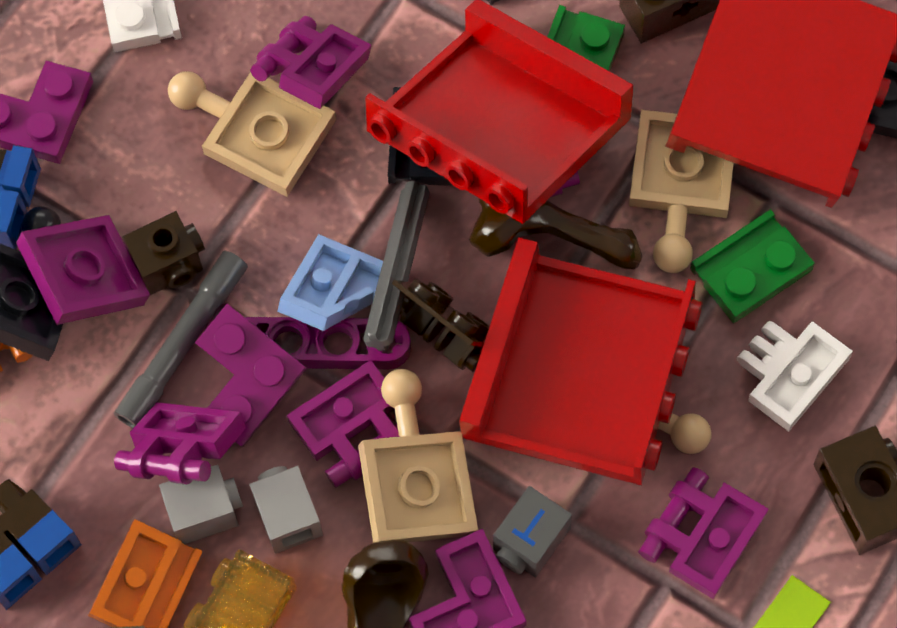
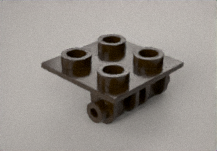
(428, 310)

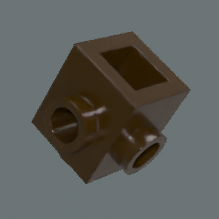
(165, 252)

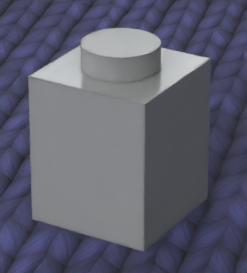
(201, 507)
(285, 508)

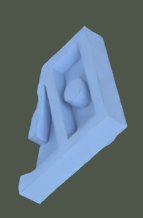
(330, 284)

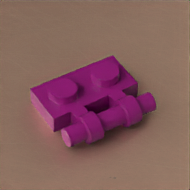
(320, 69)
(340, 414)
(187, 434)
(717, 539)

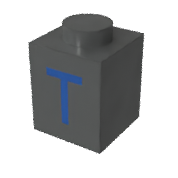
(531, 533)

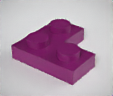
(49, 115)
(259, 367)
(479, 588)

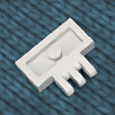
(792, 370)

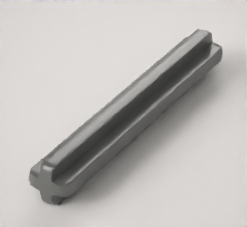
(396, 265)

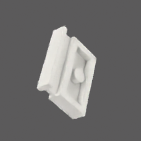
(140, 22)

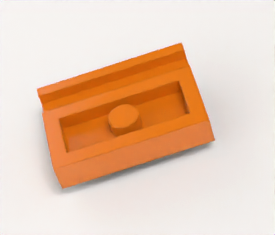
(145, 579)

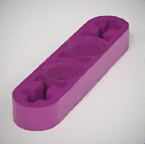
(315, 356)

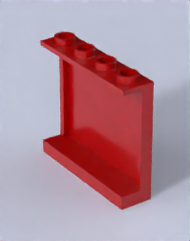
(789, 89)
(503, 113)
(579, 366)

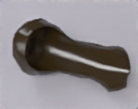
(498, 232)
(384, 584)

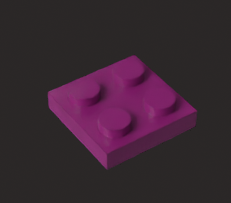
(82, 269)

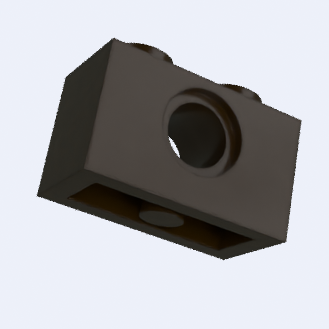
(842, 468)

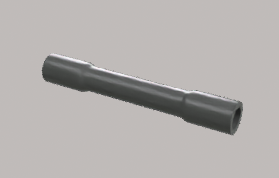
(211, 294)

